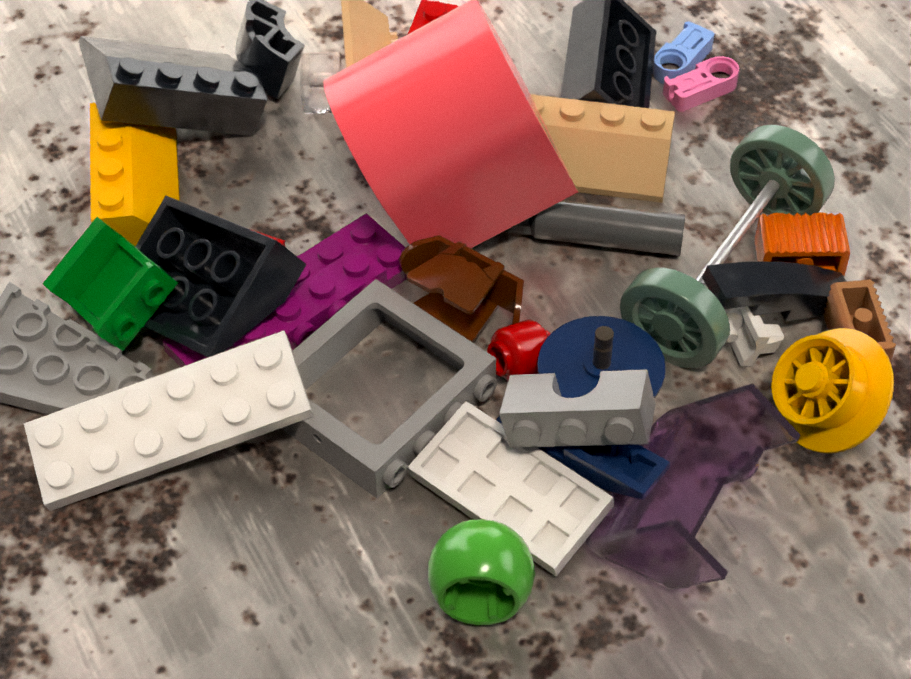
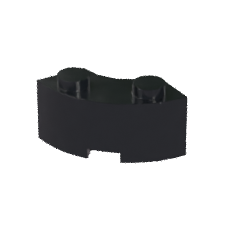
(268, 46)

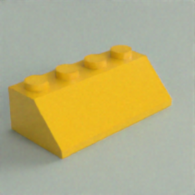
(130, 173)

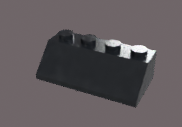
(609, 55)

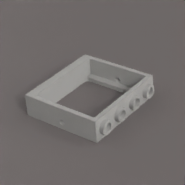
(385, 464)

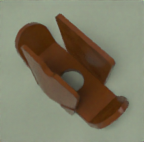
(460, 284)

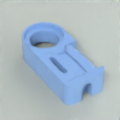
(685, 51)

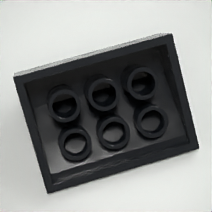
(172, 87)
(223, 275)

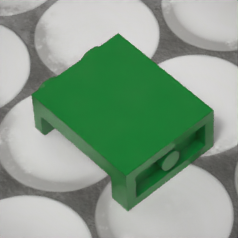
(110, 283)

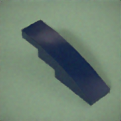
(614, 468)

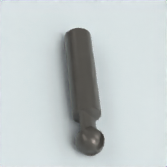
(607, 227)

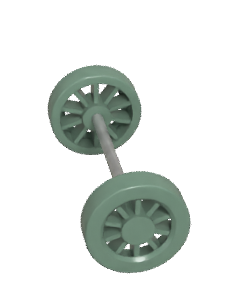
(774, 173)

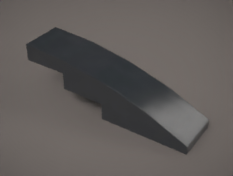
(772, 287)

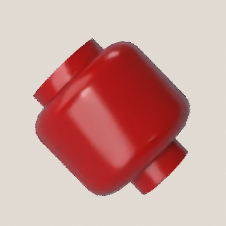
(517, 348)

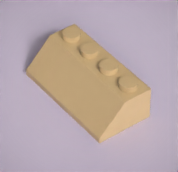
(364, 30)
(610, 146)

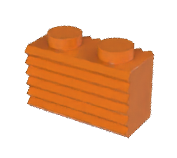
(803, 240)

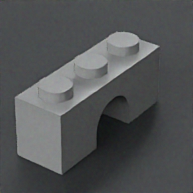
(611, 414)

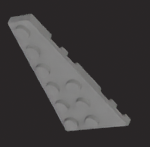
(55, 360)

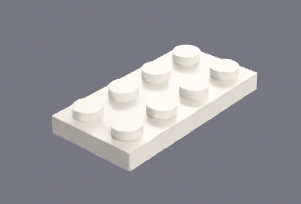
(514, 486)

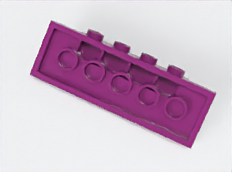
(332, 278)

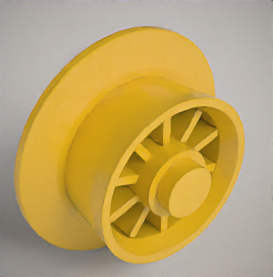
(833, 388)

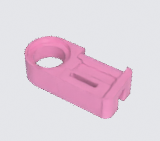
(700, 85)

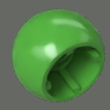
(481, 572)

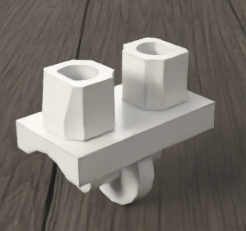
(751, 336)

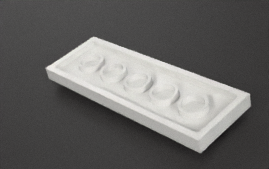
(167, 420)

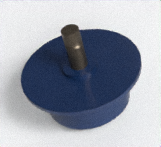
(598, 344)

